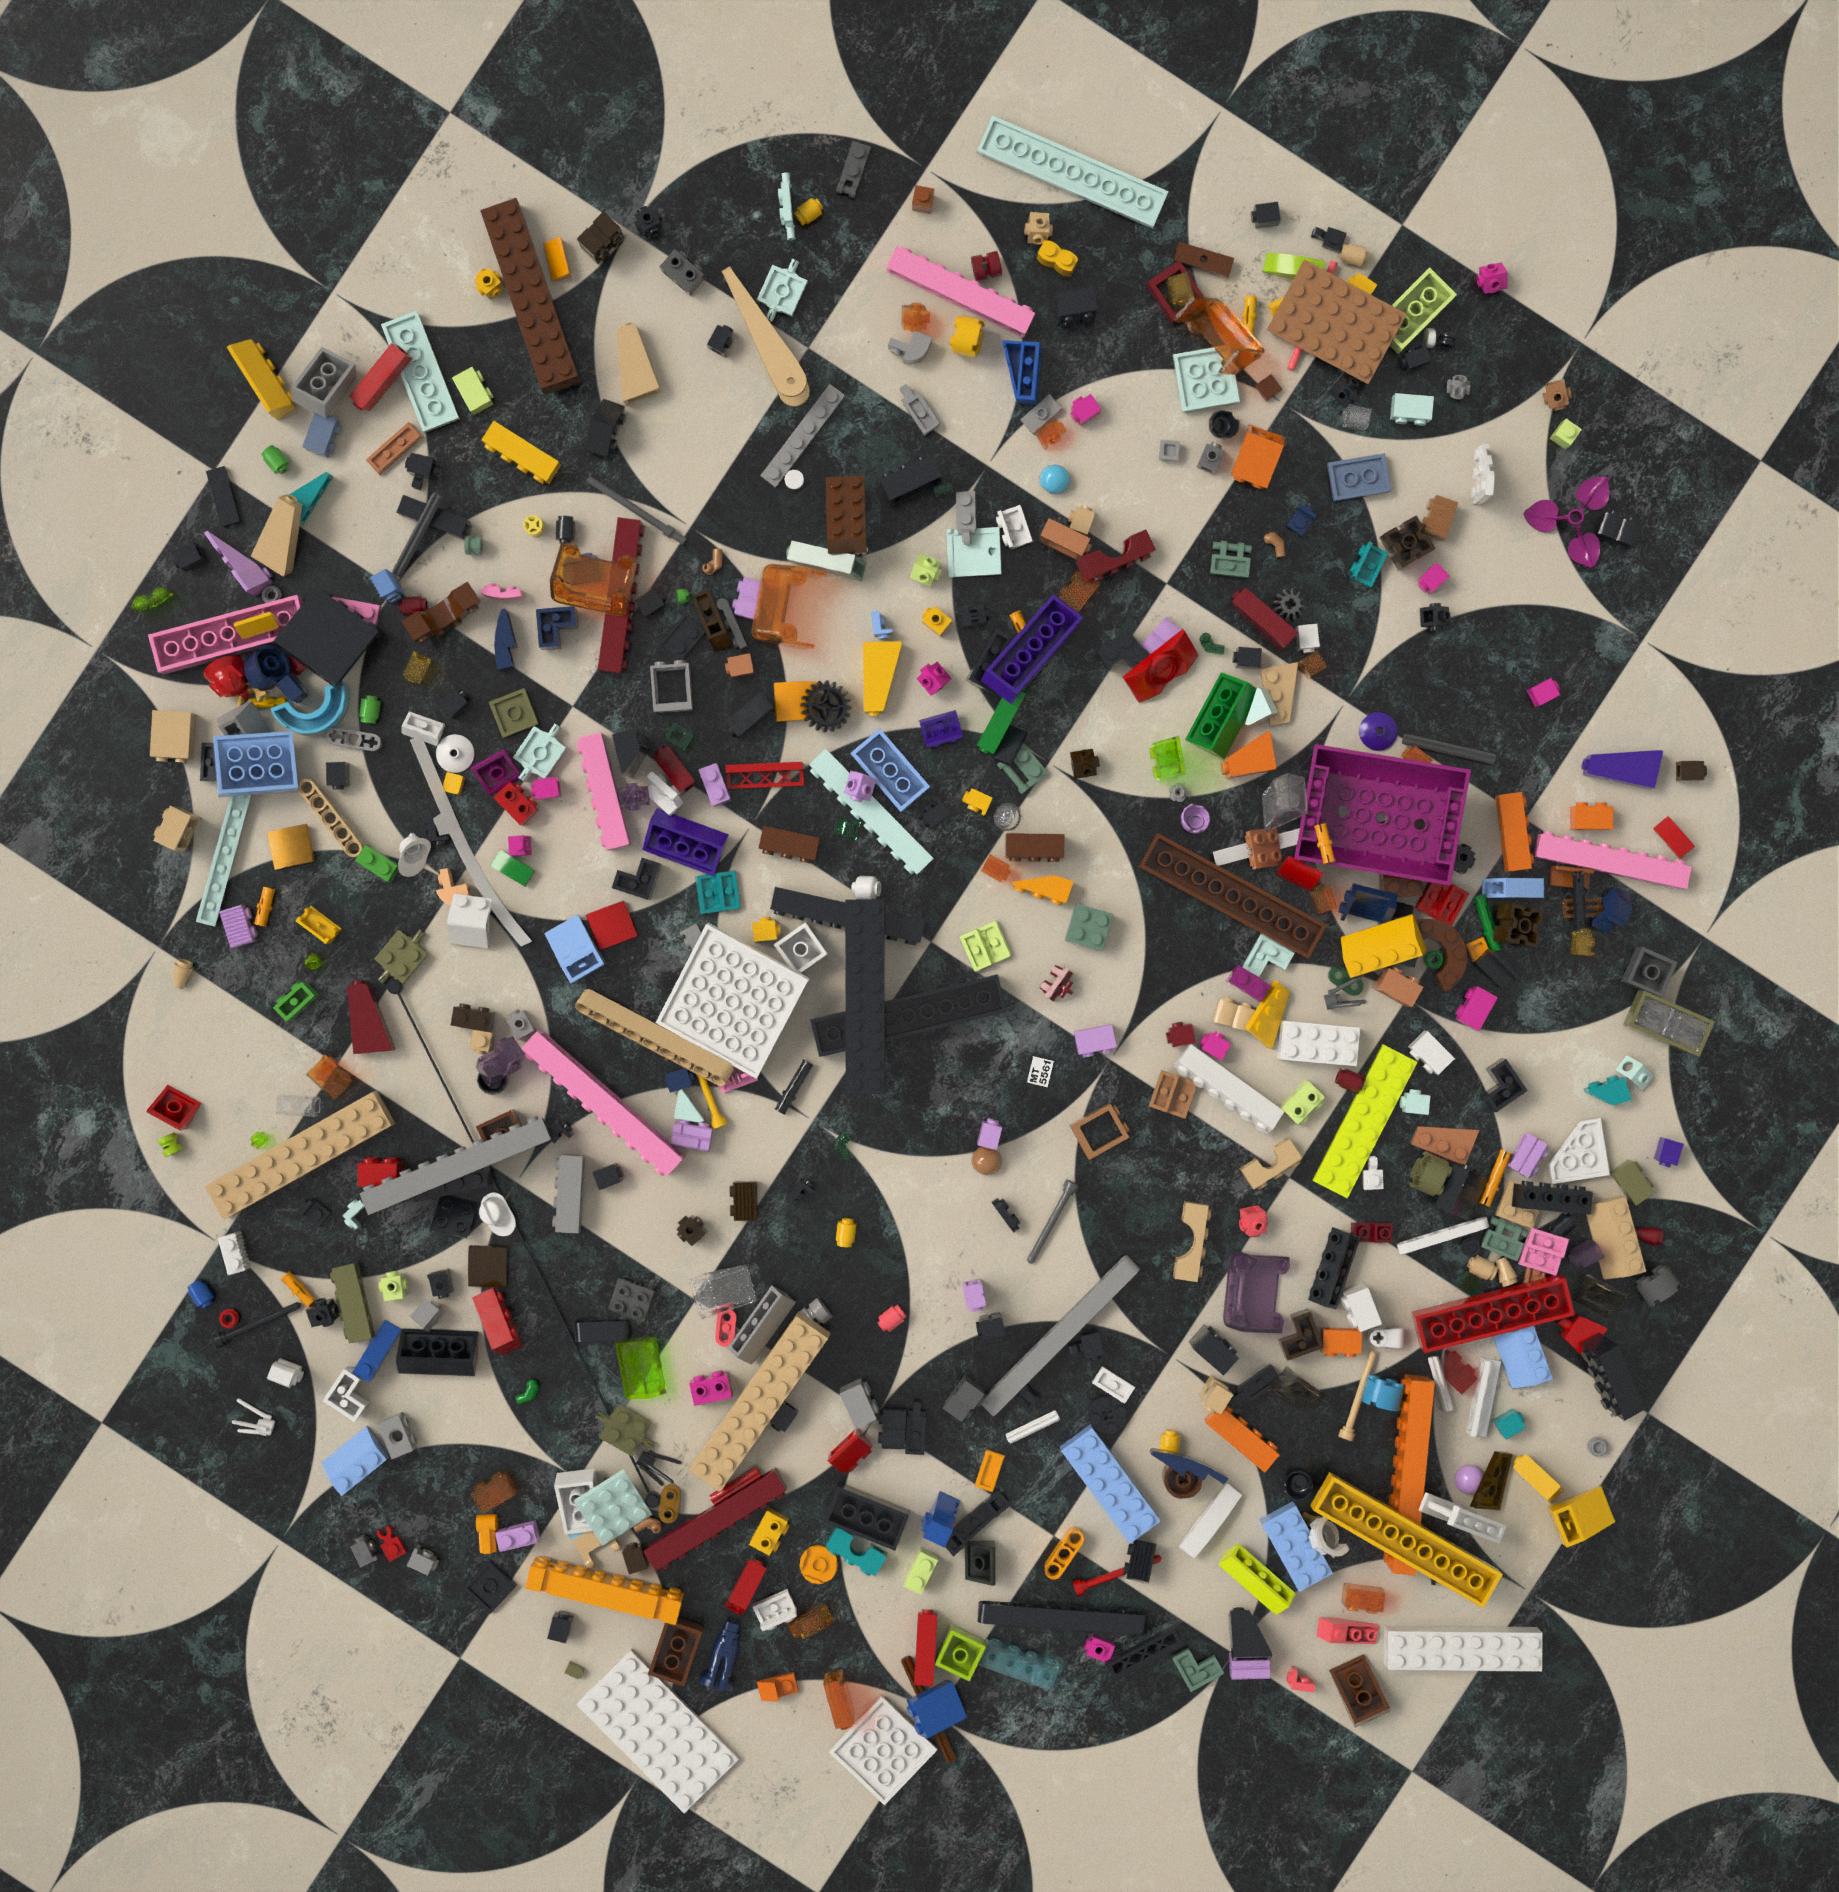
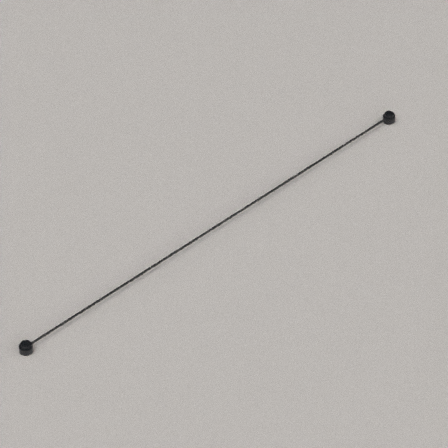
(396, 987)

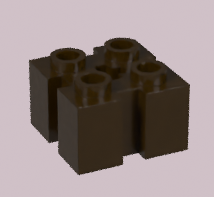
(601, 238)
(1409, 531)
(1518, 925)

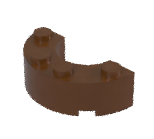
(444, 615)
(1453, 951)

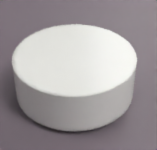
(1429, 337)
(794, 479)

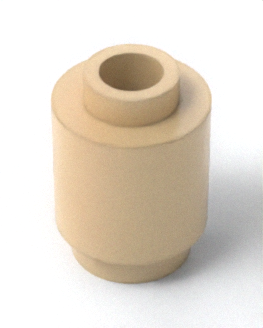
(1354, 254)
(1482, 1267)

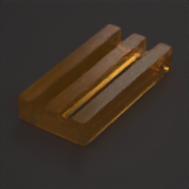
(1599, 907)

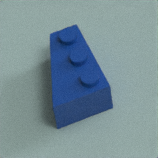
(1024, 368)
(939, 1522)

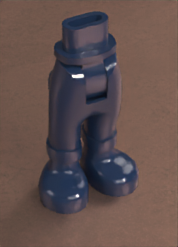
(725, 1647)

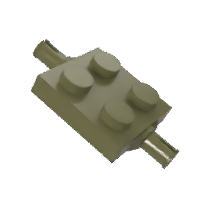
(401, 956)
(625, 1430)

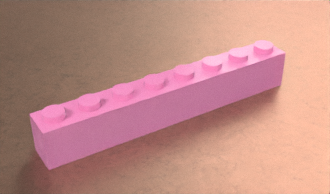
(960, 291)
(1612, 861)

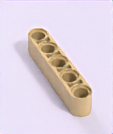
(323, 813)

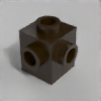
(1084, 763)
(691, 1236)

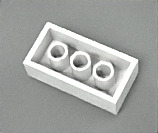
(1318, 1043)

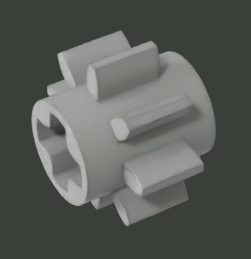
(1458, 387)

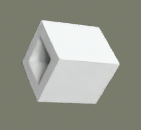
(1307, 638)

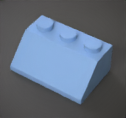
(1523, 1357)
(354, 1460)

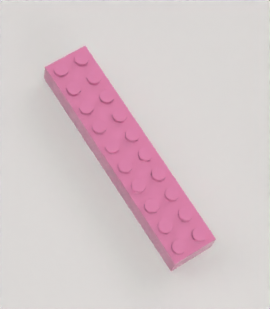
(603, 1102)

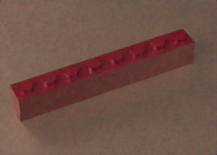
(616, 628)
(714, 1519)

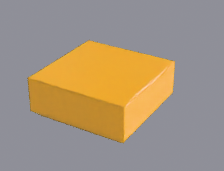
(1476, 948)

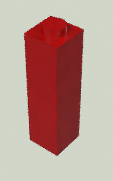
(380, 377)
(925, 1648)

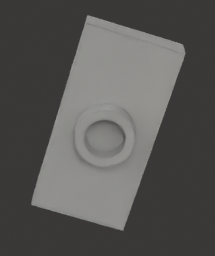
(1041, 414)

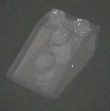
(1284, 800)
(722, 1290)

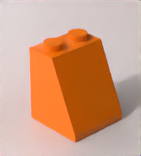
(1257, 456)
(1251, 759)

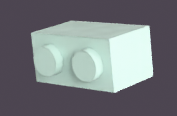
(1411, 409)

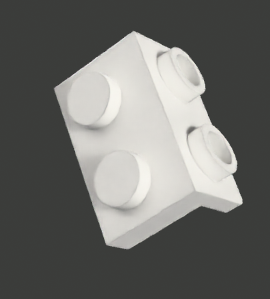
(1014, 527)
(664, 796)
(775, 1610)

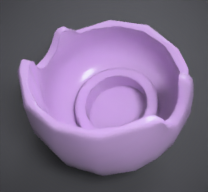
(1195, 819)
(1468, 1478)

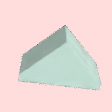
(1261, 708)
(687, 1109)

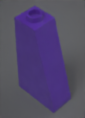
(1628, 768)

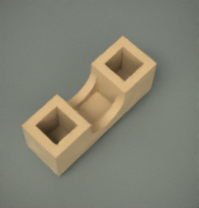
(1286, 1157)
(1215, 1395)

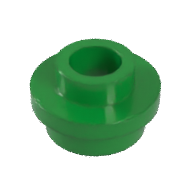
(1440, 959)

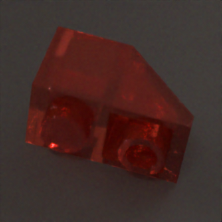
(1457, 1373)

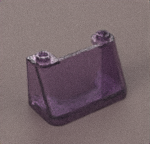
(1253, 1292)

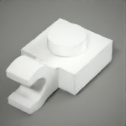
(1372, 1177)

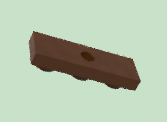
(1216, 263)

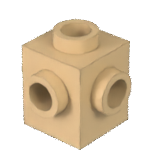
(1038, 228)

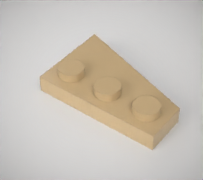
(1281, 684)

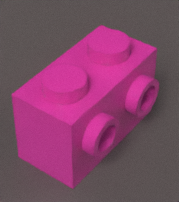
(1475, 1008)
(710, 1388)

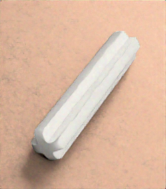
(1440, 1383)
(1032, 1427)

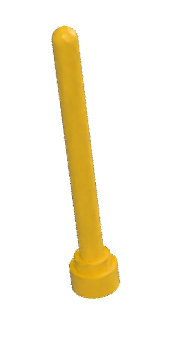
(717, 1118)

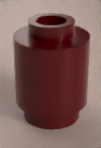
(410, 605)
(1349, 1080)

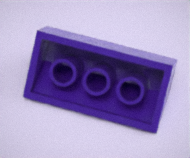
(685, 842)

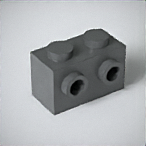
(682, 272)

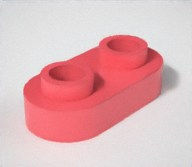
(725, 1326)

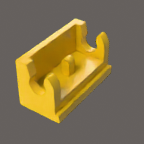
(319, 925)

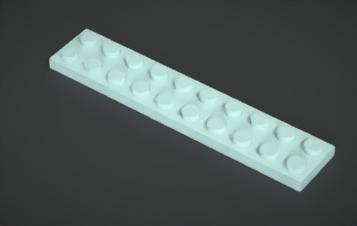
(1072, 172)

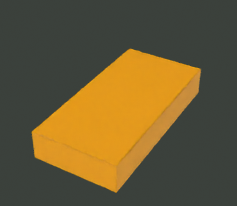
(989, 1470)

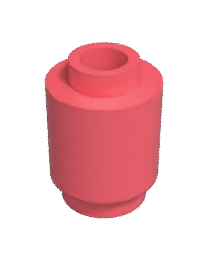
(891, 1318)

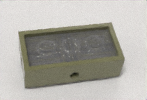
(1668, 1023)

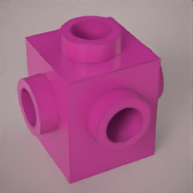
(1492, 278)
(933, 678)

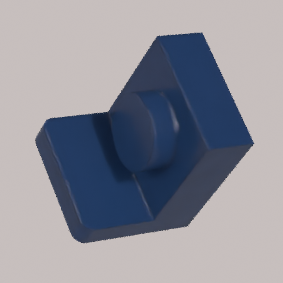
(1301, 520)

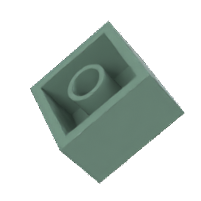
(1088, 927)

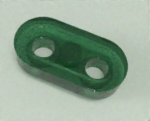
(1344, 978)

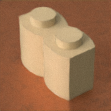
(1232, 1014)

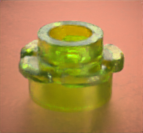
(258, 1139)

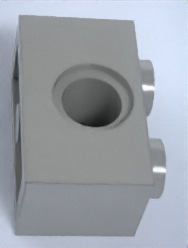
(395, 1446)

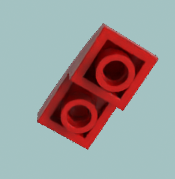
(1673, 837)

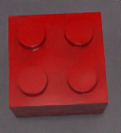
(374, 1170)

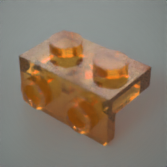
(330, 1077)

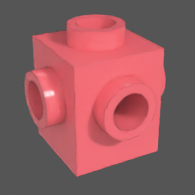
(1253, 1221)

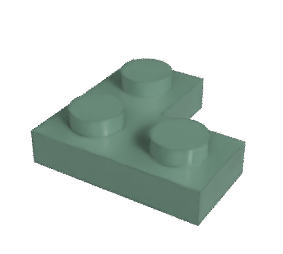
(1196, 1674)

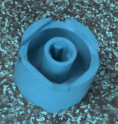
(1383, 1393)

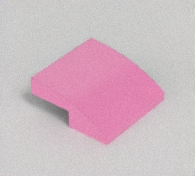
(1543, 1251)

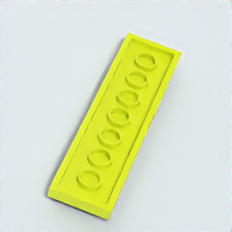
(1364, 1121)

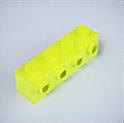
(1257, 1579)

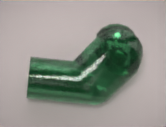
(1209, 646)
(841, 1145)

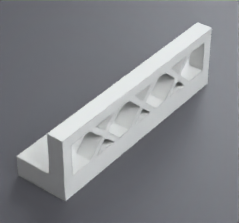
(1483, 1397)

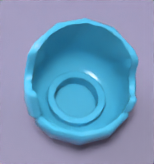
(1054, 479)

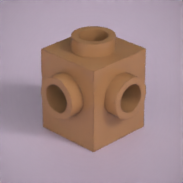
(1553, 388)

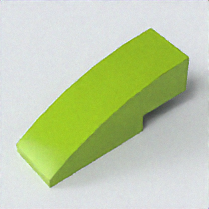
(1287, 265)

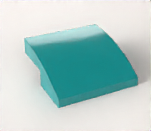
(717, 892)

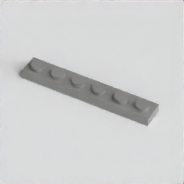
(802, 436)

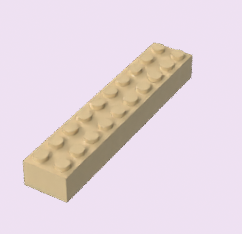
(300, 1155)
(759, 1401)

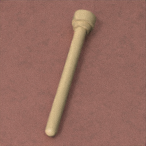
(1348, 1431)

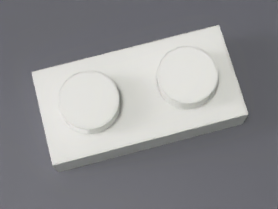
(1113, 1384)

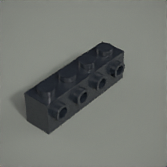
(1552, 1198)
(1334, 1268)

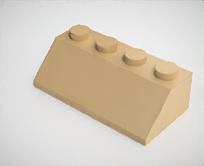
(1616, 1236)

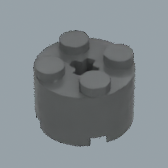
(1658, 1285)

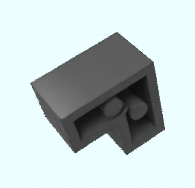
(964, 1399)

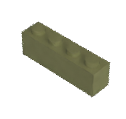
(353, 1302)

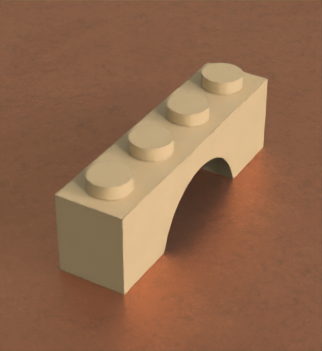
(1188, 1265)

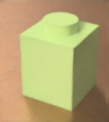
(1565, 433)

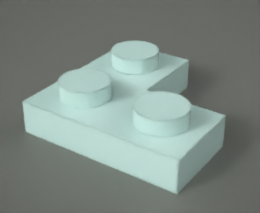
(1264, 951)

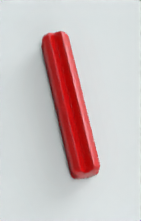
(735, 1485)

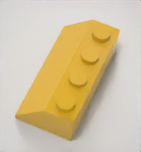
(262, 377)
(1382, 945)

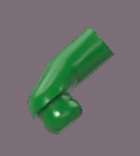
(530, 1393)

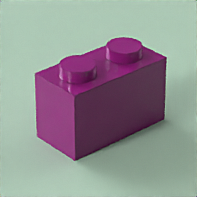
(1248, 983)

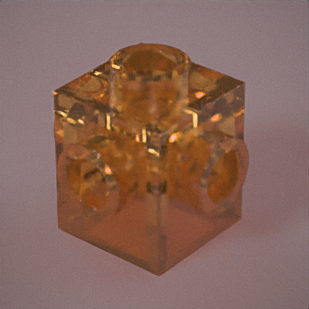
(914, 317)

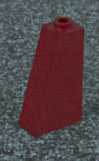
(1263, 618)
(366, 1020)

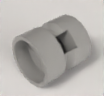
(817, 1312)

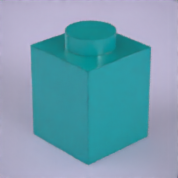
(1509, 1423)

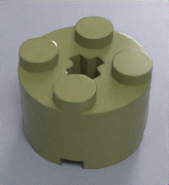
(1430, 1174)

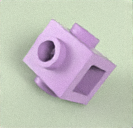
(859, 786)

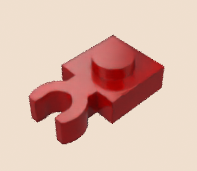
(392, 1546)

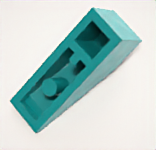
(311, 493)

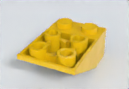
(1581, 1516)

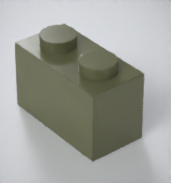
(1632, 1181)

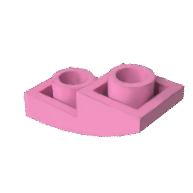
(496, 592)

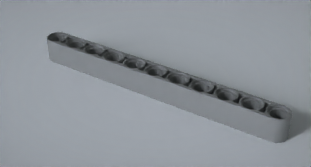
(1060, 1335)

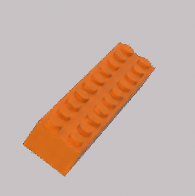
(1411, 1455)

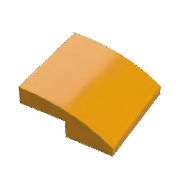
(788, 700)

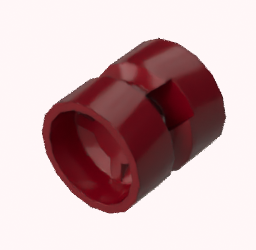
(993, 266)

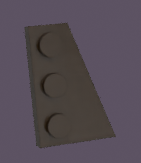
(1493, 1483)

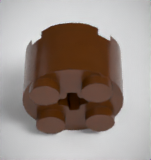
(1183, 1488)

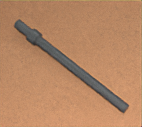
(667, 530)

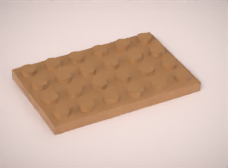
(1336, 321)

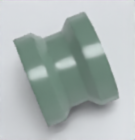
(473, 545)

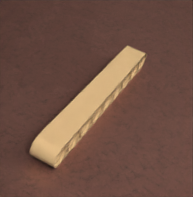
(654, 1037)

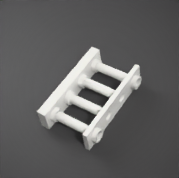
(1462, 1518)

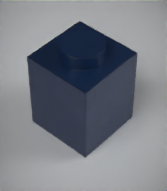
(679, 1079)

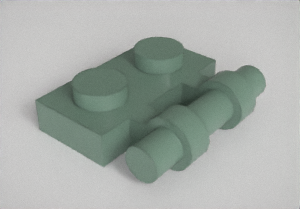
(1230, 565)
(1502, 1244)

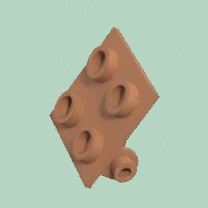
(1264, 848)

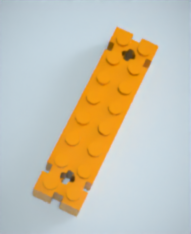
(605, 1590)

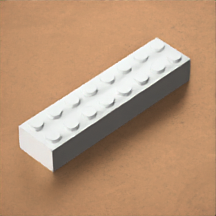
(1462, 1648)

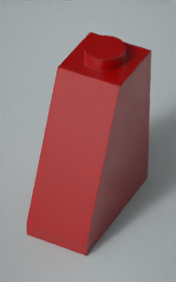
(745, 1587)

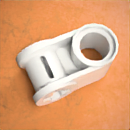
(1389, 1337)

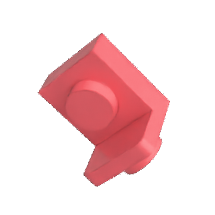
(1302, 1683)

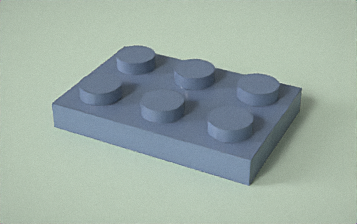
(1359, 477)

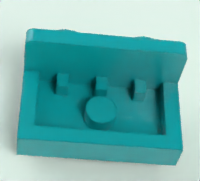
(1368, 565)

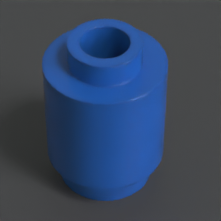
(200, 1294)

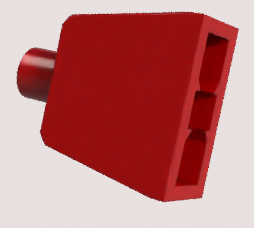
(1579, 1330)

